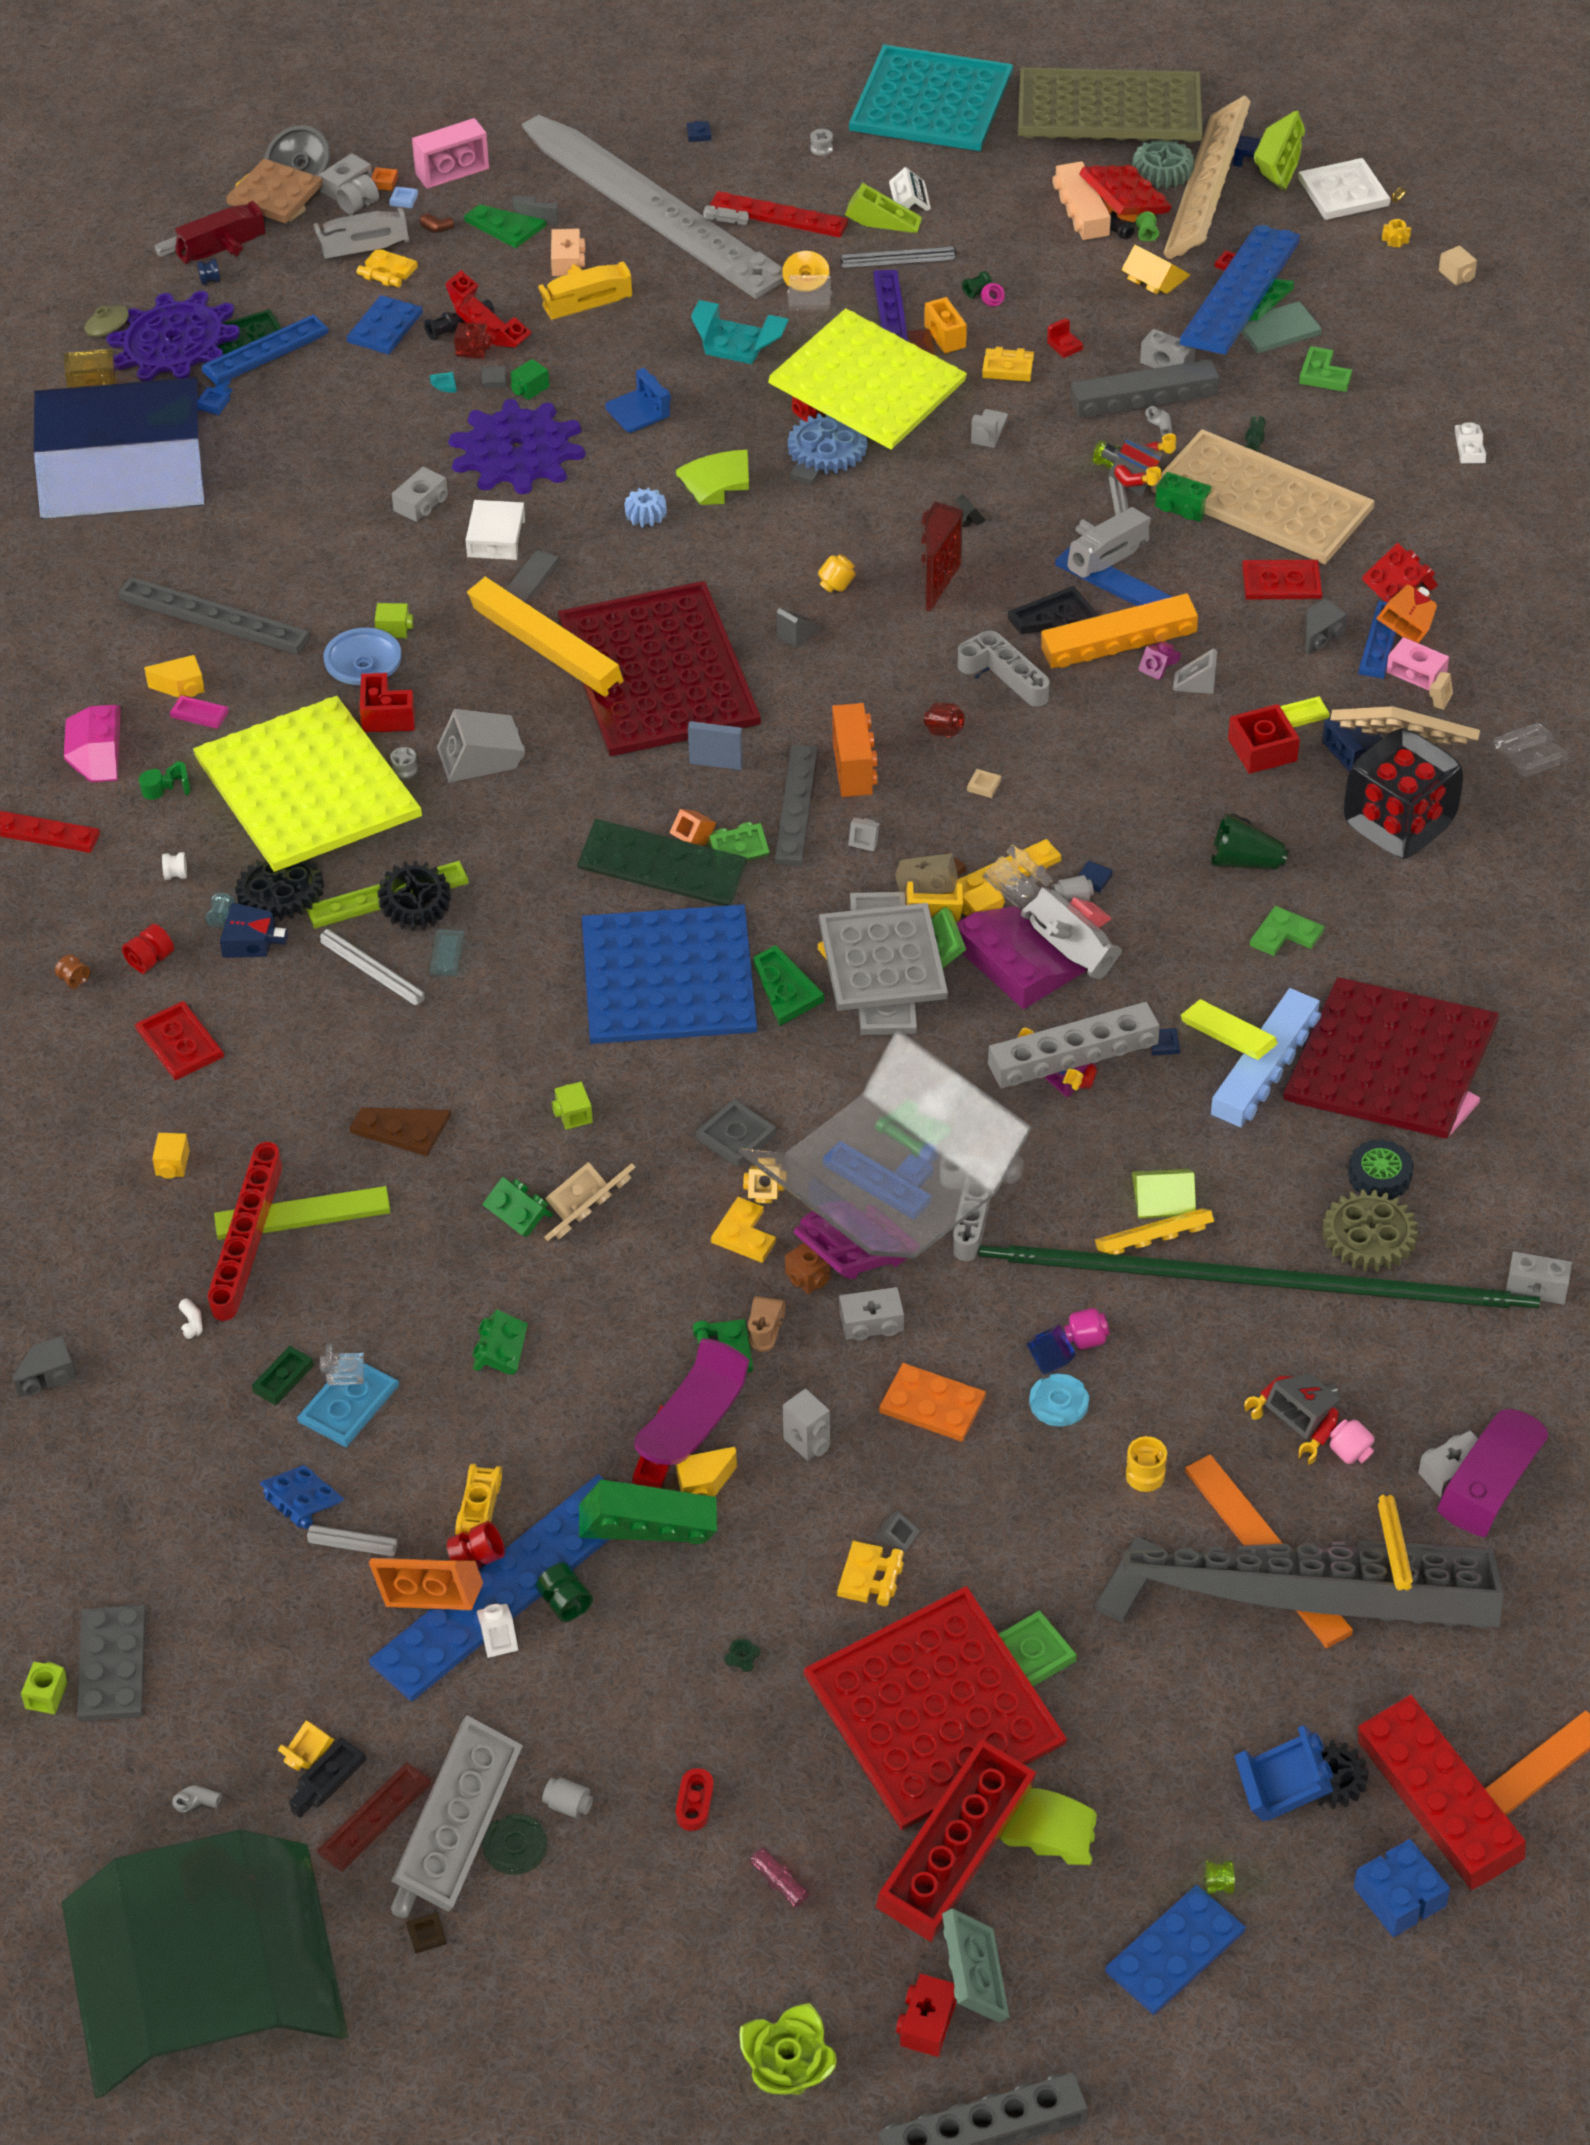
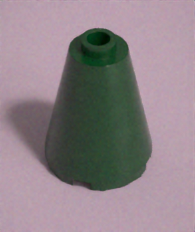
(1246, 846)

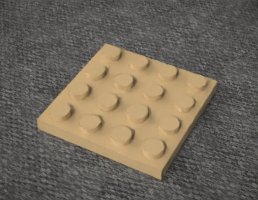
(1388, 719)

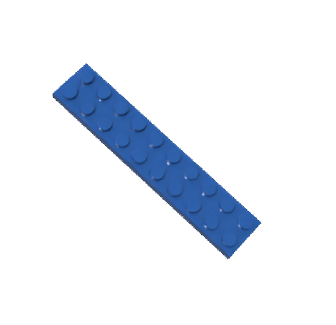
(1240, 289)
(448, 1636)

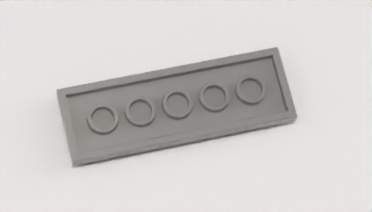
(889, 1018)
(457, 1813)

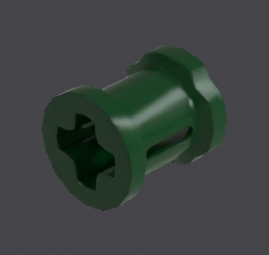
(975, 285)

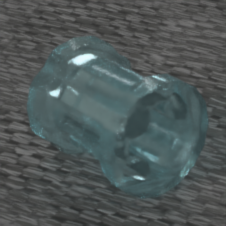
(220, 908)

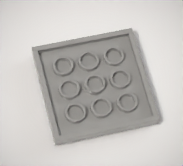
(882, 956)

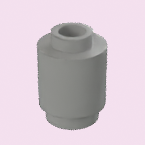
(1074, 887)
(567, 1797)

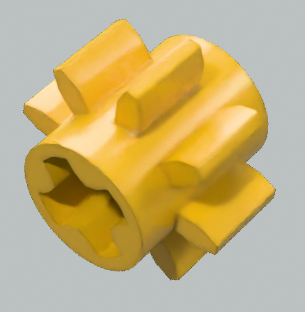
(1396, 233)

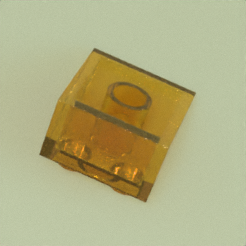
(90, 368)

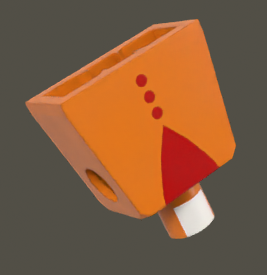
(1409, 613)

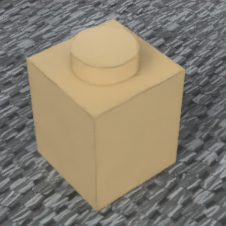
(1458, 265)

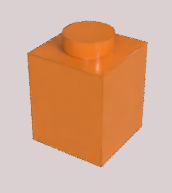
(692, 827)

